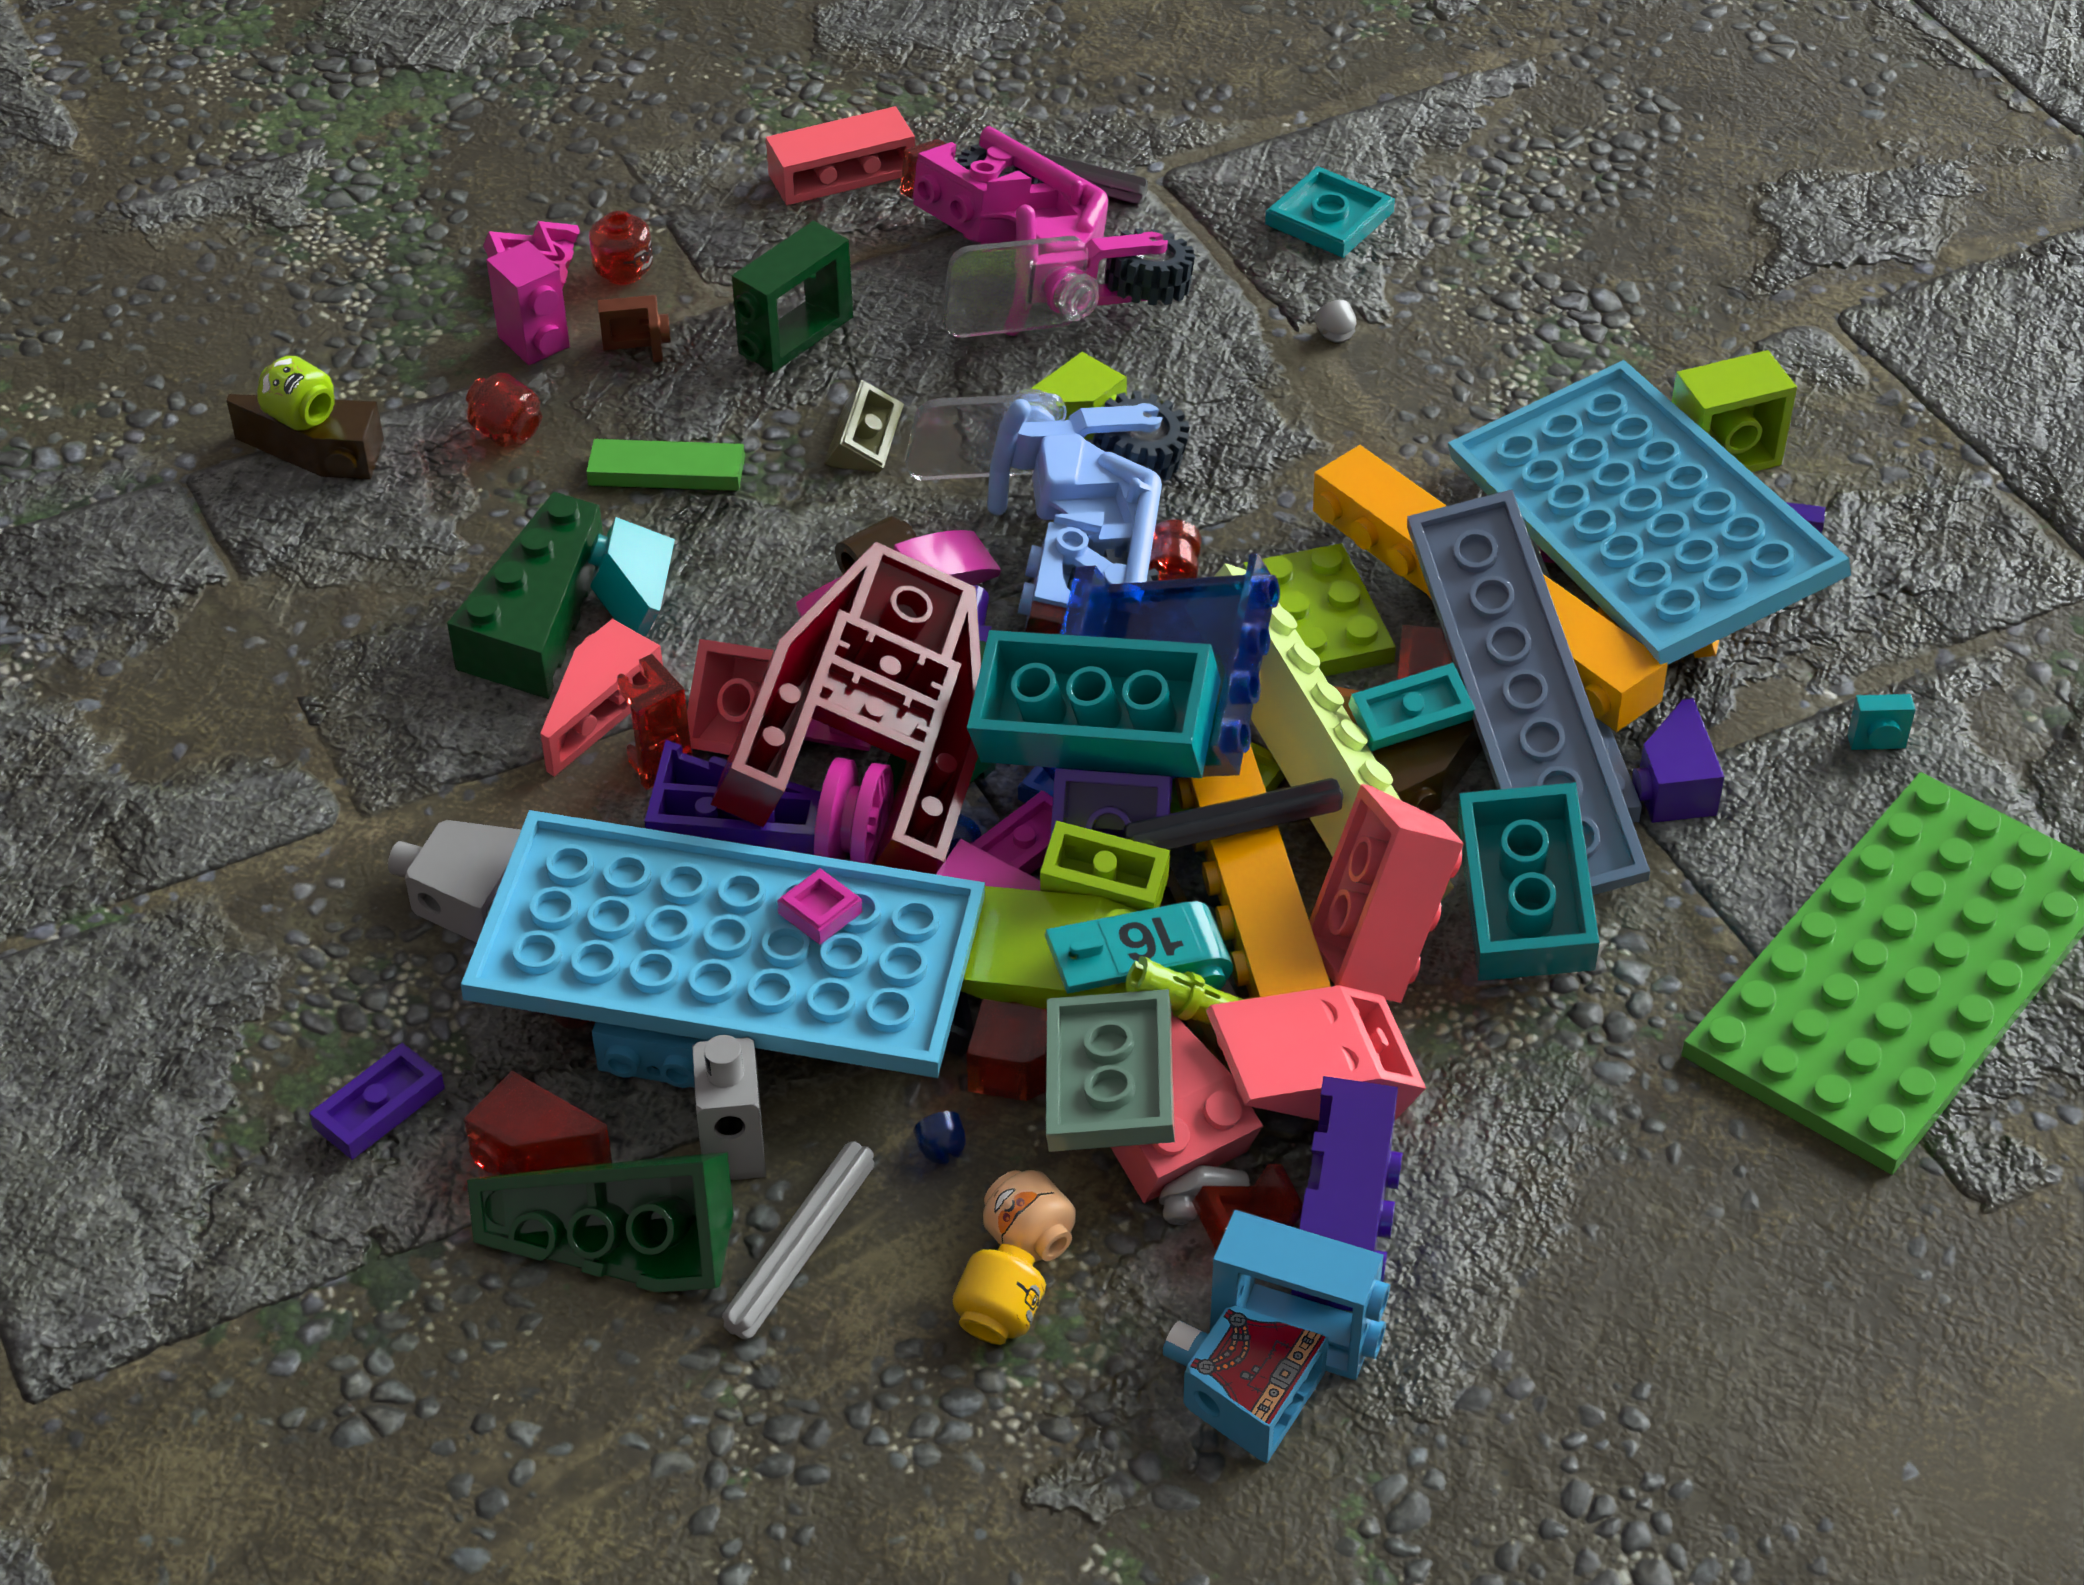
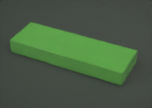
(666, 464)

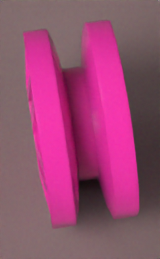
(853, 815)

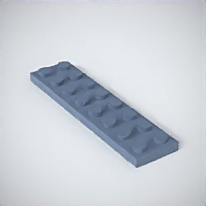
(1522, 672)

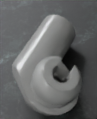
(1180, 1193)

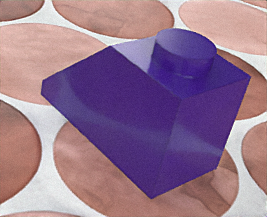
(1679, 768)

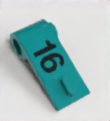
(1172, 935)

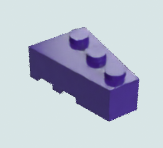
(683, 806)
(1352, 1168)

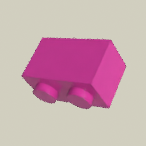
(528, 302)

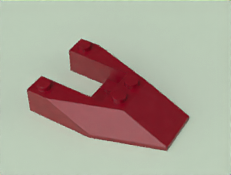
(888, 663)

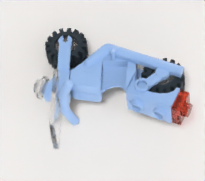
(1096, 493)

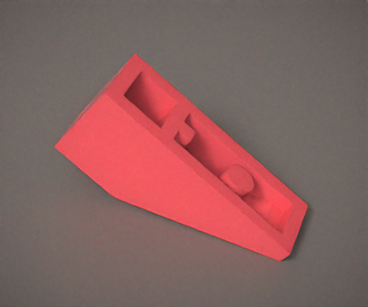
(589, 693)

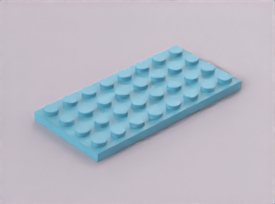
(1649, 512)
(693, 944)

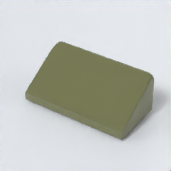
(864, 430)

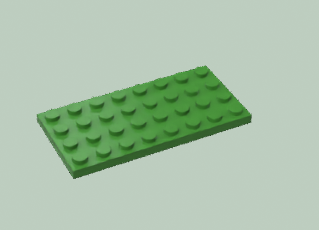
(1899, 972)

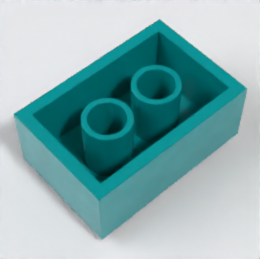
(1527, 882)

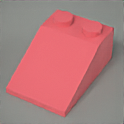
(1208, 1120)

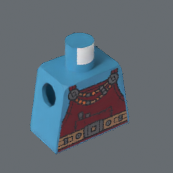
(1248, 1375)

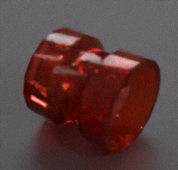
(1175, 550)

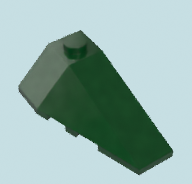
(630, 1220)

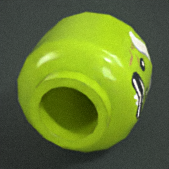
(295, 393)

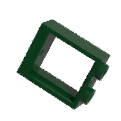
(810, 256)

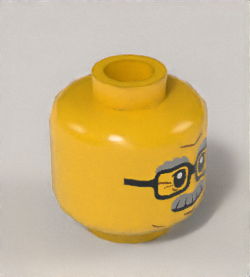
(999, 1294)

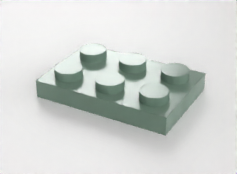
(1109, 1071)

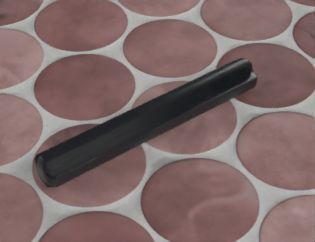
(1238, 815)

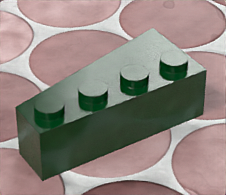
(530, 600)

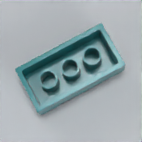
(1095, 703)

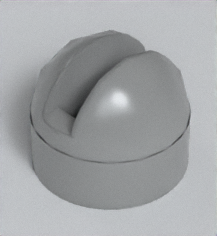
(1336, 321)

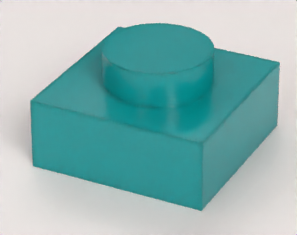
(1881, 721)

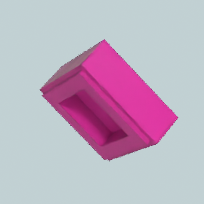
(819, 906)

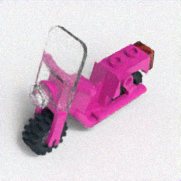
(1035, 240)

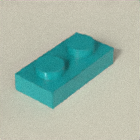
(1412, 706)

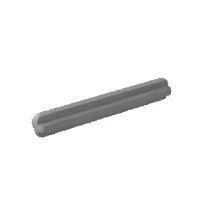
(798, 1240)

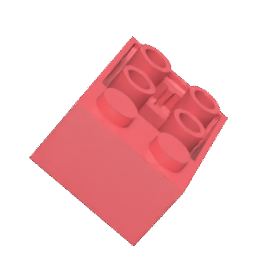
(1291, 1040)

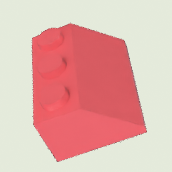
(1383, 893)

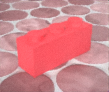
(838, 155)

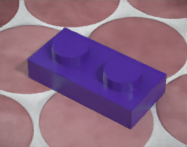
(377, 1101)

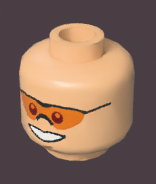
(1029, 1214)

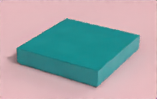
(1330, 211)

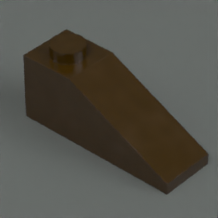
(337, 448)
(1431, 764)

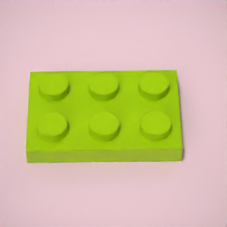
(1331, 609)

